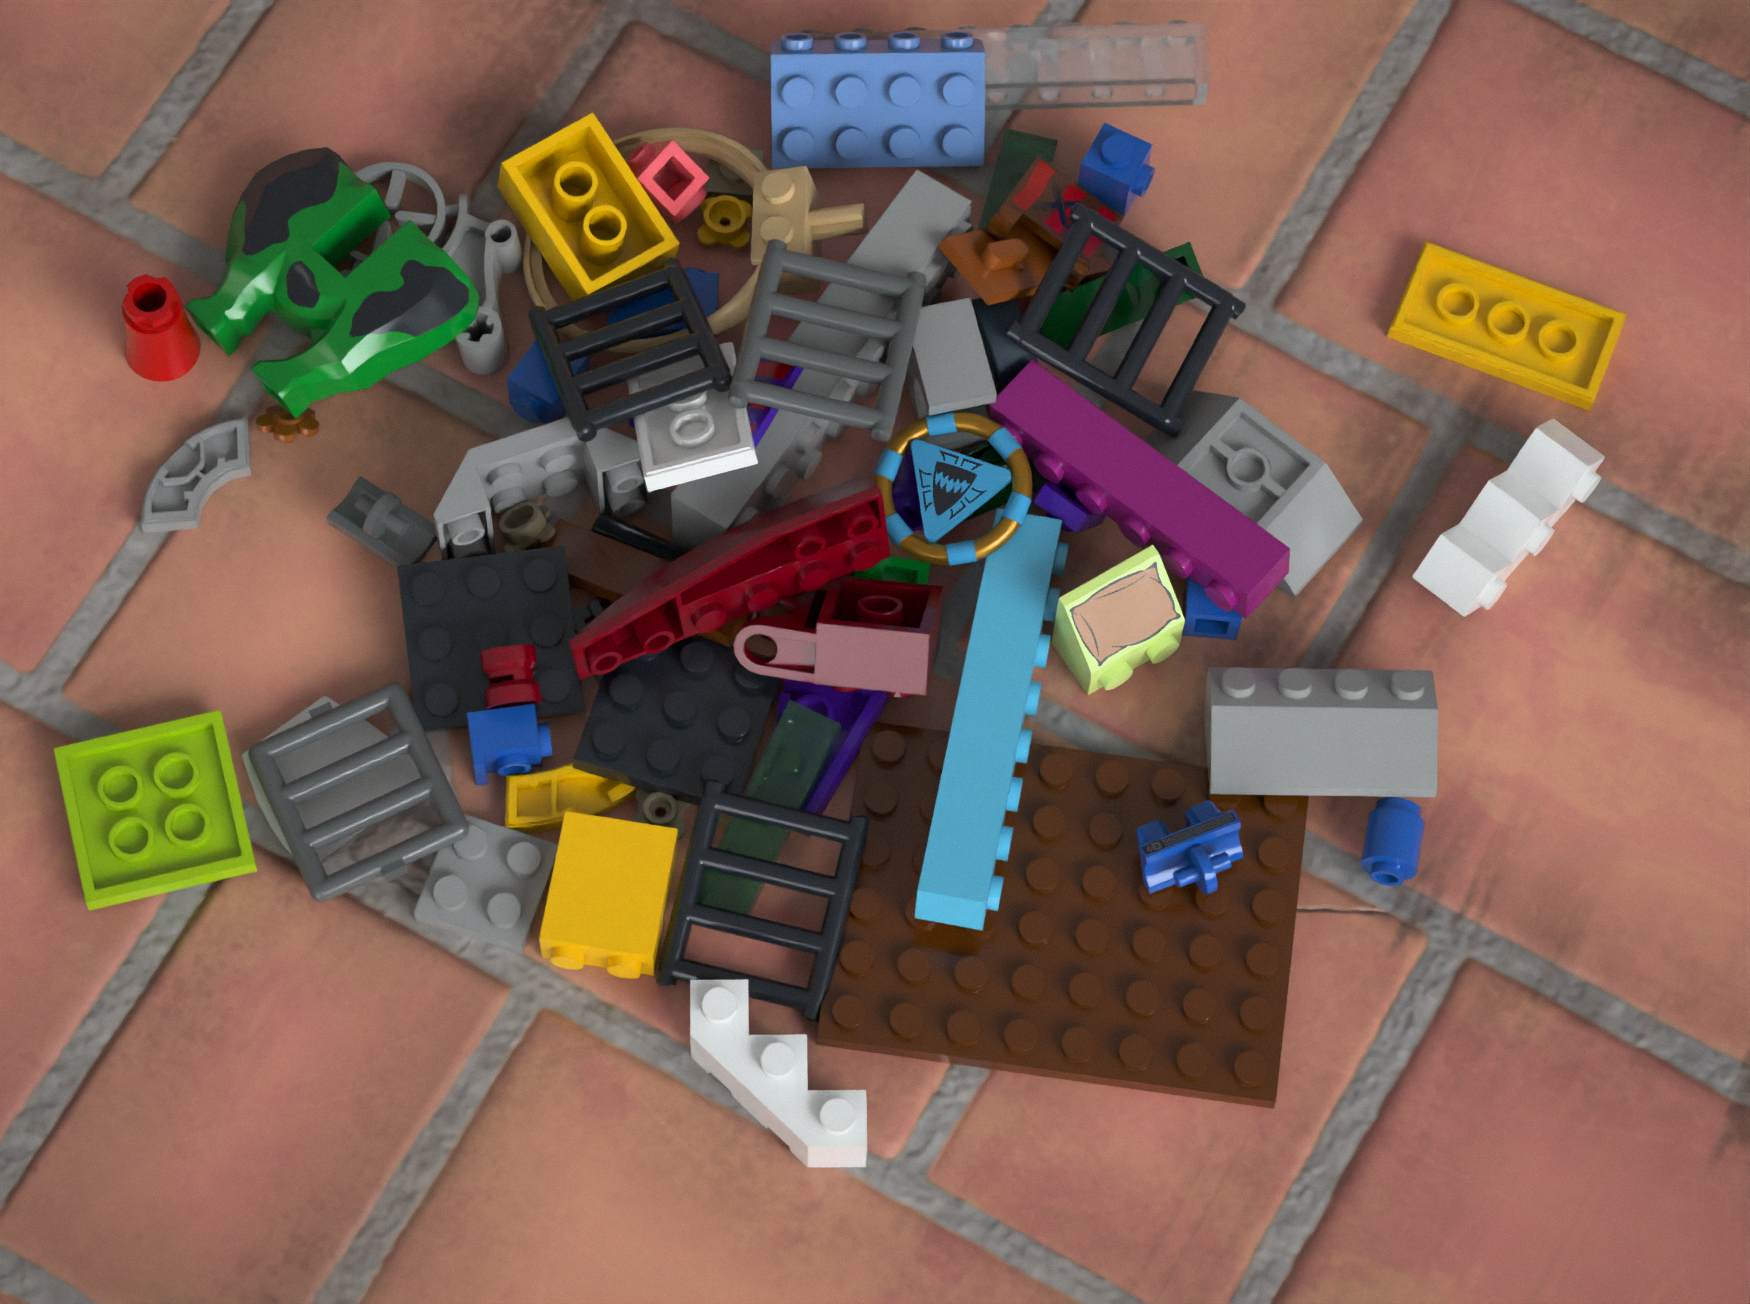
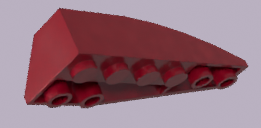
(739, 574)

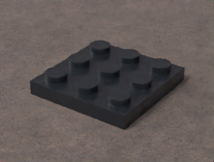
(482, 604)
(678, 720)

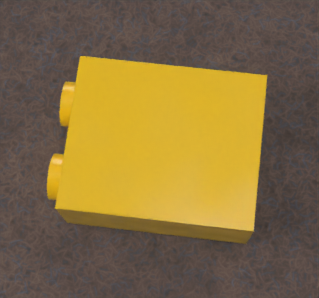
(609, 895)

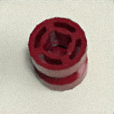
(510, 676)

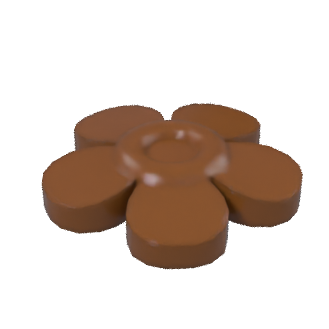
(285, 426)

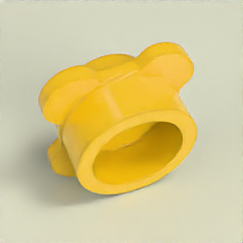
(725, 208)

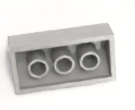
(1321, 732)

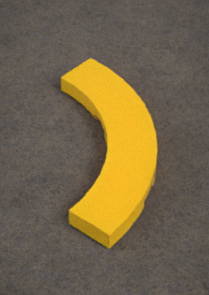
(540, 799)

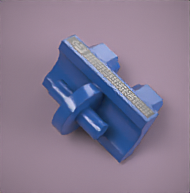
(1191, 853)

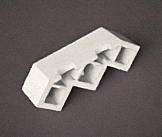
(1510, 519)
(772, 1079)

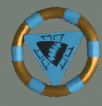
(954, 487)

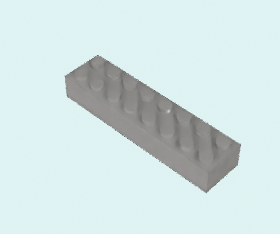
(898, 244)

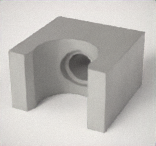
(949, 368)

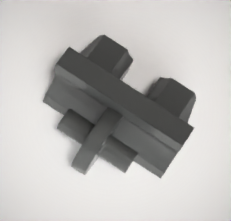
(383, 524)

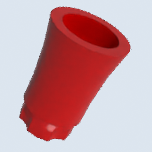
(158, 333)

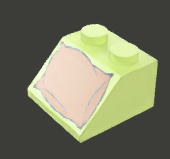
(1118, 622)

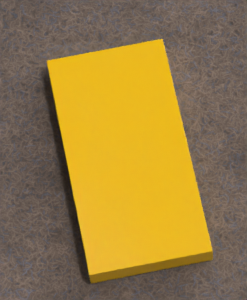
(1507, 325)

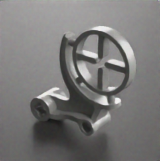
(476, 246)

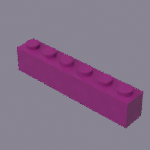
(1141, 491)

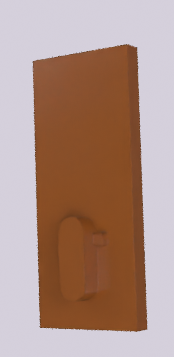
(1006, 267)

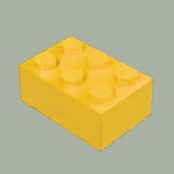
(586, 209)

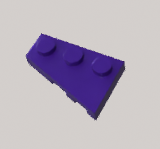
(855, 713)

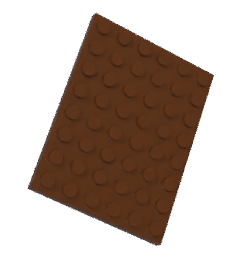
(1079, 961)

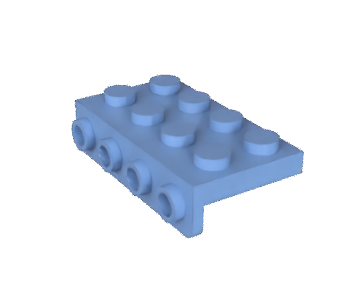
(877, 101)

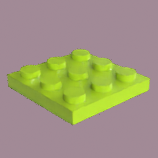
(154, 810)

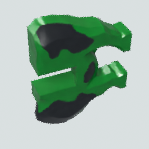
(281, 258)

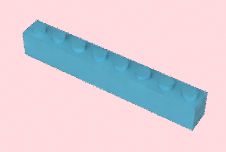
(988, 726)

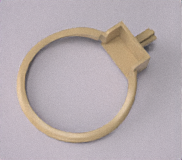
(783, 209)

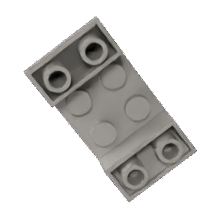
(534, 465)
(1265, 478)

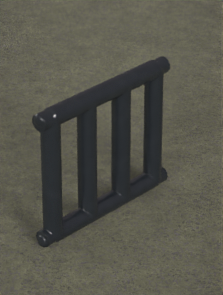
(1177, 280)
(574, 387)
(836, 888)

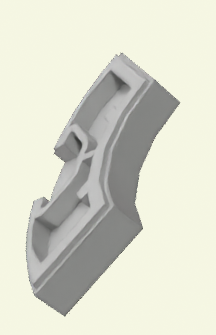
(193, 474)

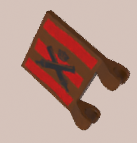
(1043, 205)

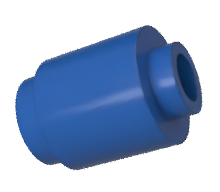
(1392, 841)

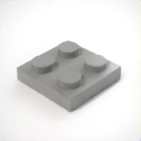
(489, 885)

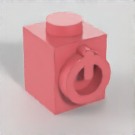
(668, 178)

